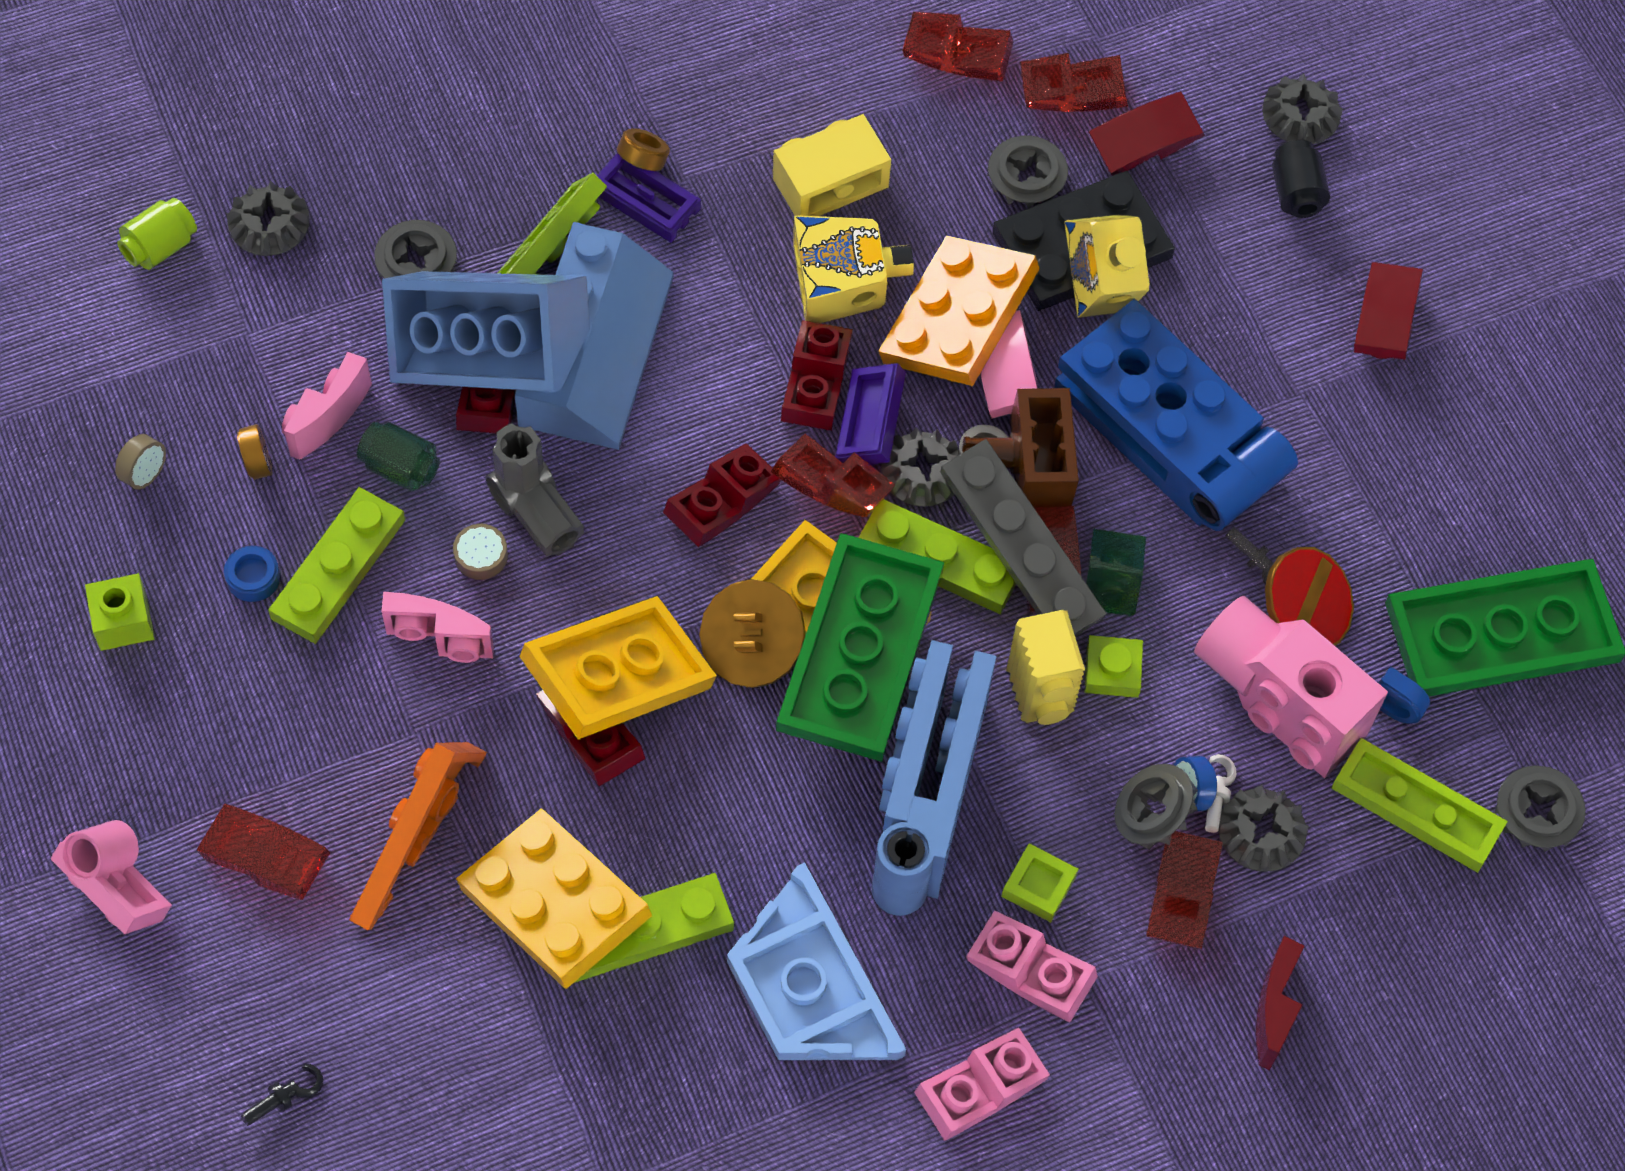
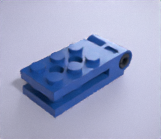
(1174, 417)

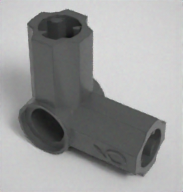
(528, 490)

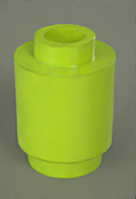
(156, 233)

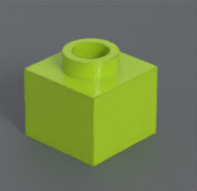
(119, 612)

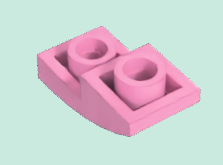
(1008, 369)
(323, 414)
(456, 632)
(1030, 967)
(982, 1083)

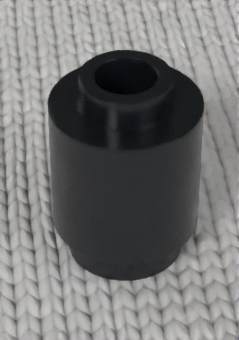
(1300, 179)

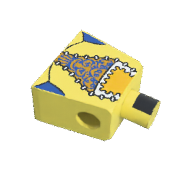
(1106, 263)
(844, 266)

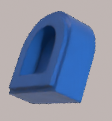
(1405, 698)

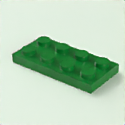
(1505, 628)
(860, 647)

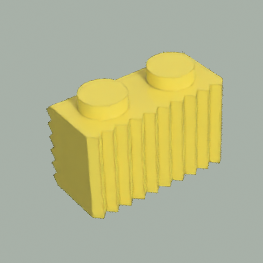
(1045, 667)

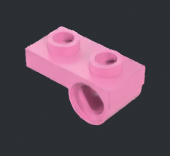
(102, 867)

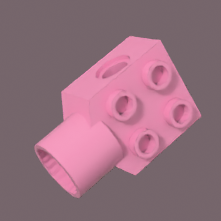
(1293, 683)

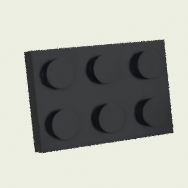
(1043, 232)

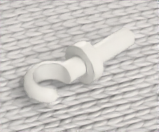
(1223, 793)

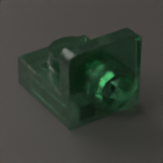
(1116, 570)

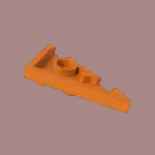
(415, 823)

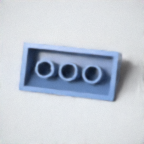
(625, 308)
(484, 329)

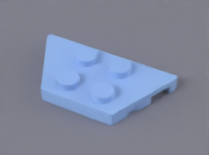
(809, 982)

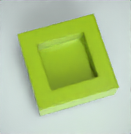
(1113, 666)
(1039, 882)

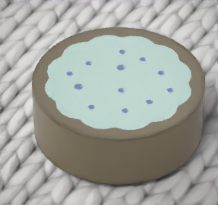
(140, 461)
(480, 551)

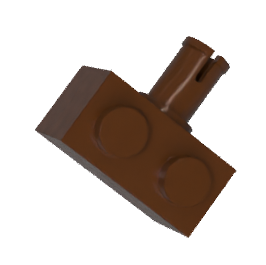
(1040, 446)

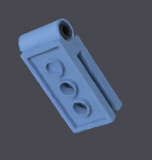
(917, 829)

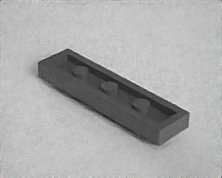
(1020, 537)

